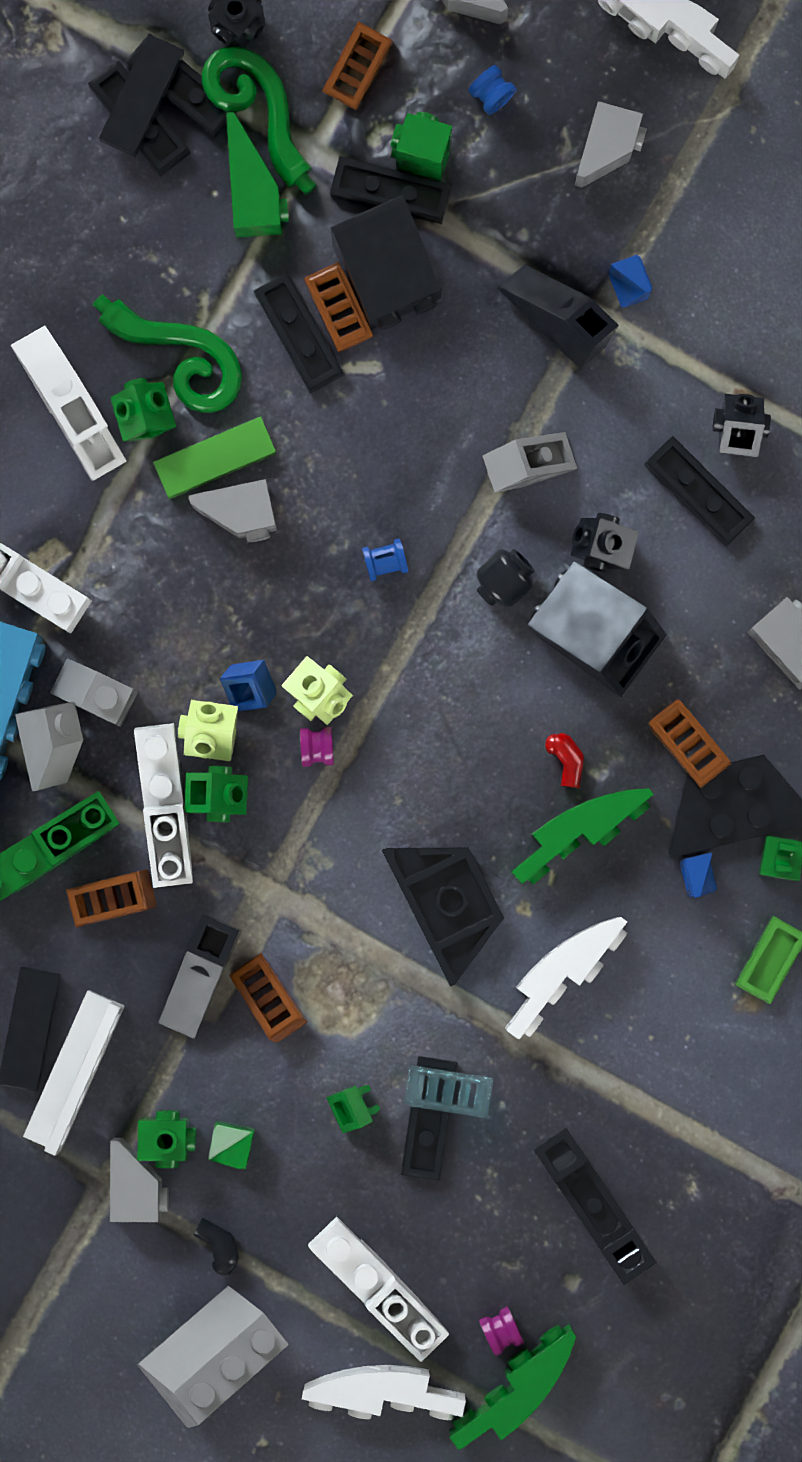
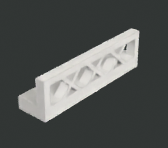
(73, 1072)

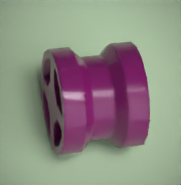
(316, 746)
(501, 1331)

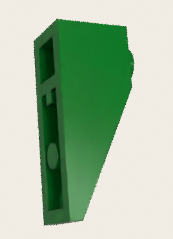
(253, 190)

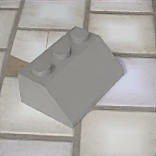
(212, 1356)

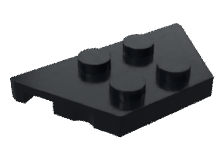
(735, 806)
(447, 901)

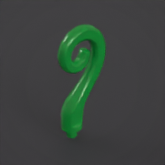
(283, 154)
(131, 327)

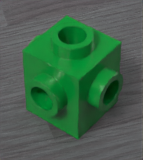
(142, 410)
(216, 793)
(150, 1141)

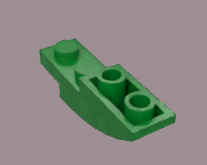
(592, 819)
(54, 843)
(531, 1380)

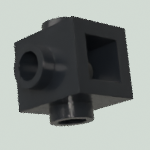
(238, 28)
(741, 424)
(604, 543)

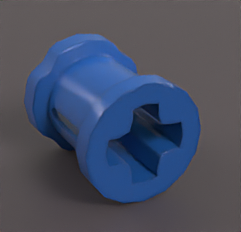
(385, 559)

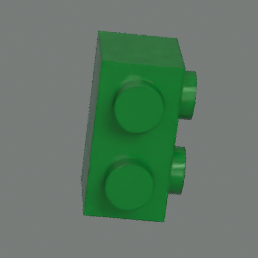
(422, 145)

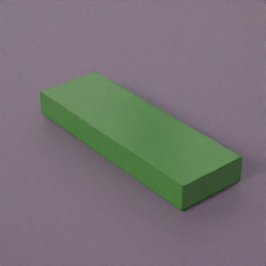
(214, 457)

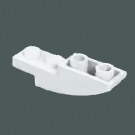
(685, 23)
(68, 402)
(40, 590)
(164, 805)
(573, 959)
(378, 1288)
(366, 1388)

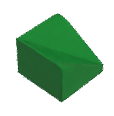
(231, 1144)

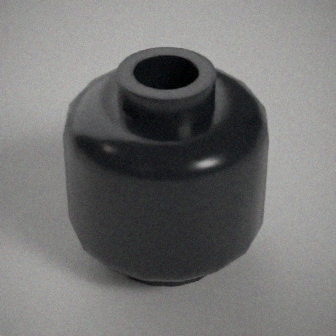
(505, 578)

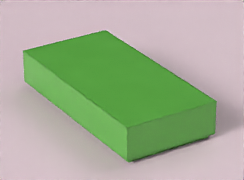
(770, 960)

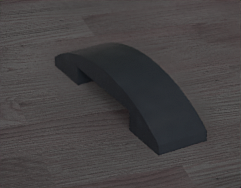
(595, 1206)

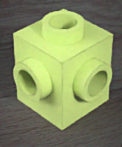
(317, 691)
(209, 730)

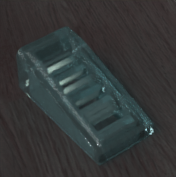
(415, 1087)

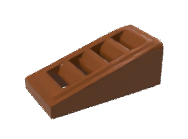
(359, 32)
(322, 277)
(668, 718)
(142, 888)
(287, 1026)

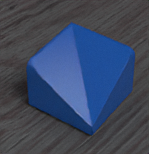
(630, 281)
(248, 685)
(698, 875)

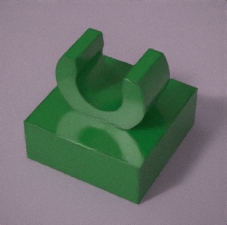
(781, 858)
(350, 1108)

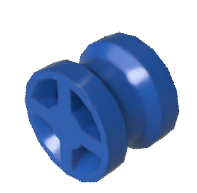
(492, 89)

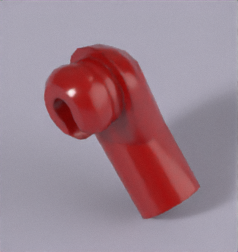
(570, 755)

